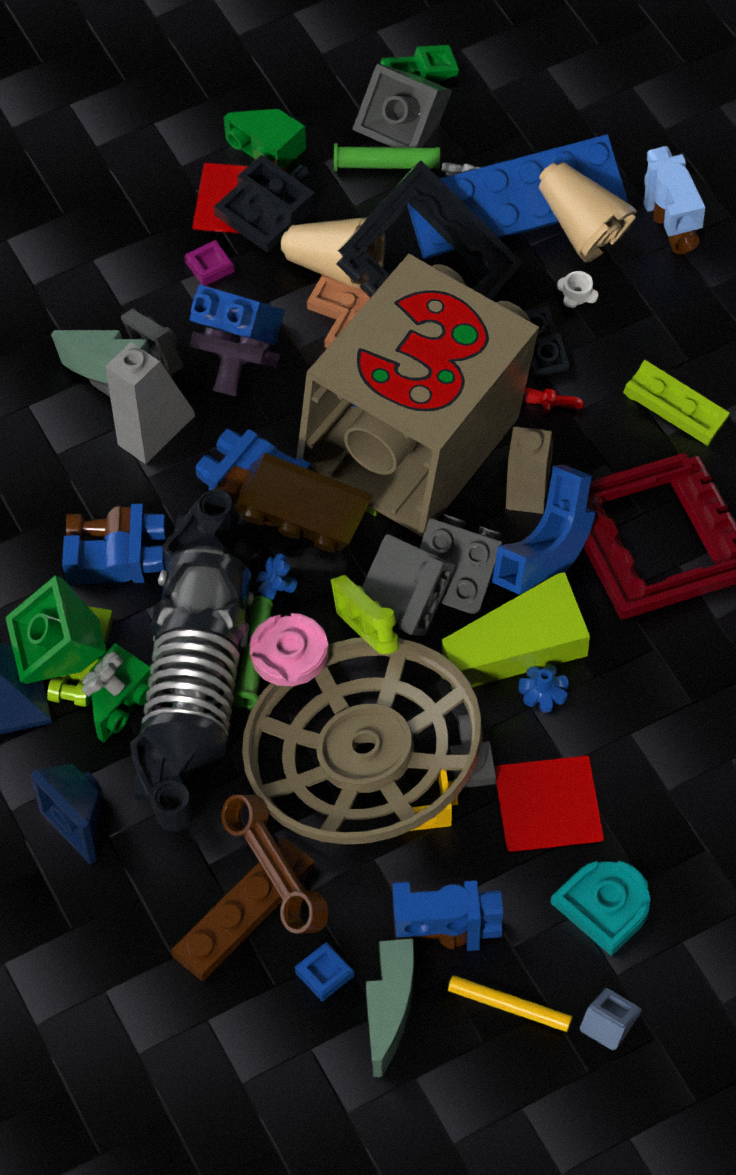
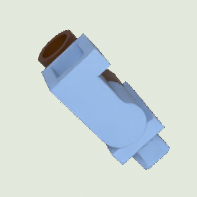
(673, 199)

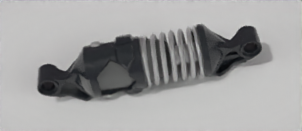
(197, 644)

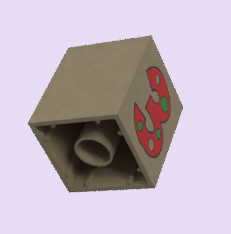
(432, 387)

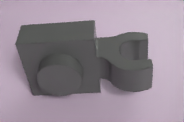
(484, 770)

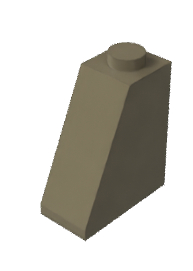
(528, 469)

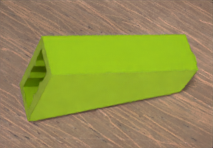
(523, 633)

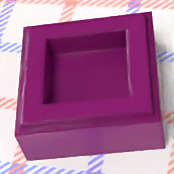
(209, 263)

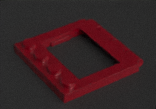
(707, 513)

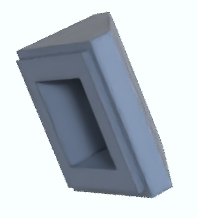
(609, 1018)

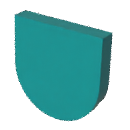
(605, 902)

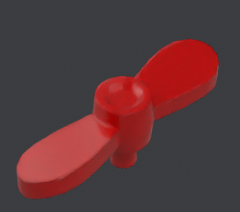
(550, 399)

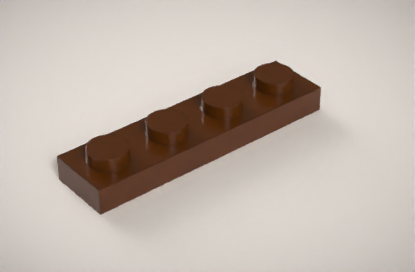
(236, 915)

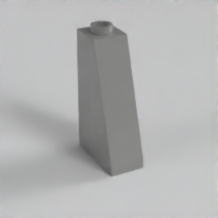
(144, 403)

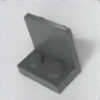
(408, 583)

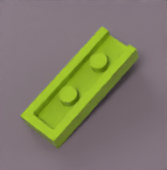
(676, 402)

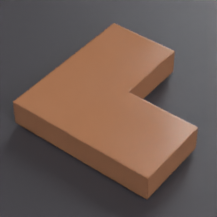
(336, 301)

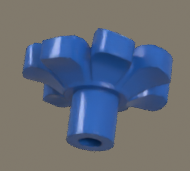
(275, 577)
(543, 687)

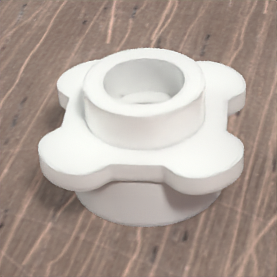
(577, 281)

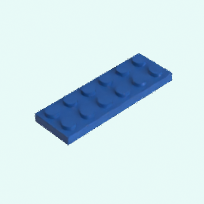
(509, 194)

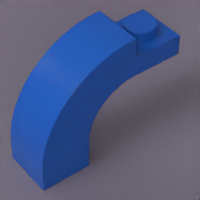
(556, 538)

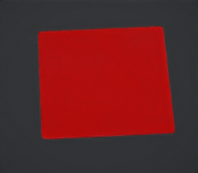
(215, 184)
(548, 803)

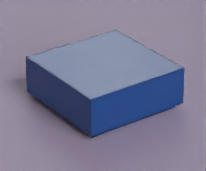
(324, 971)

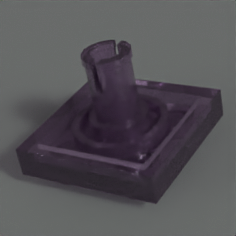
(233, 356)

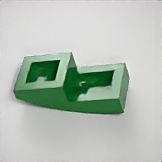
(429, 62)

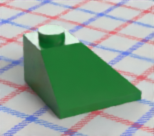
(54, 633)

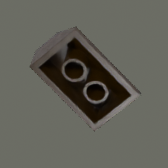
(301, 502)

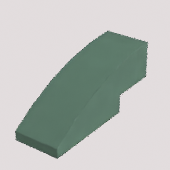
(91, 350)
(390, 1001)

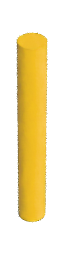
(510, 1003)

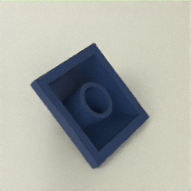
(20, 703)
(71, 805)

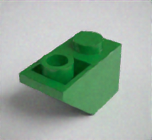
(266, 134)
(113, 711)

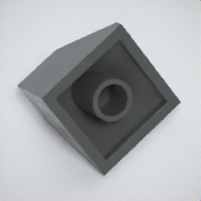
(401, 108)

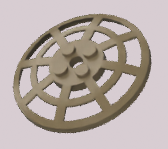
(361, 725)

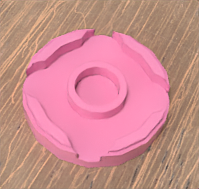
(289, 649)

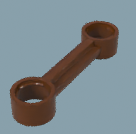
(275, 864)

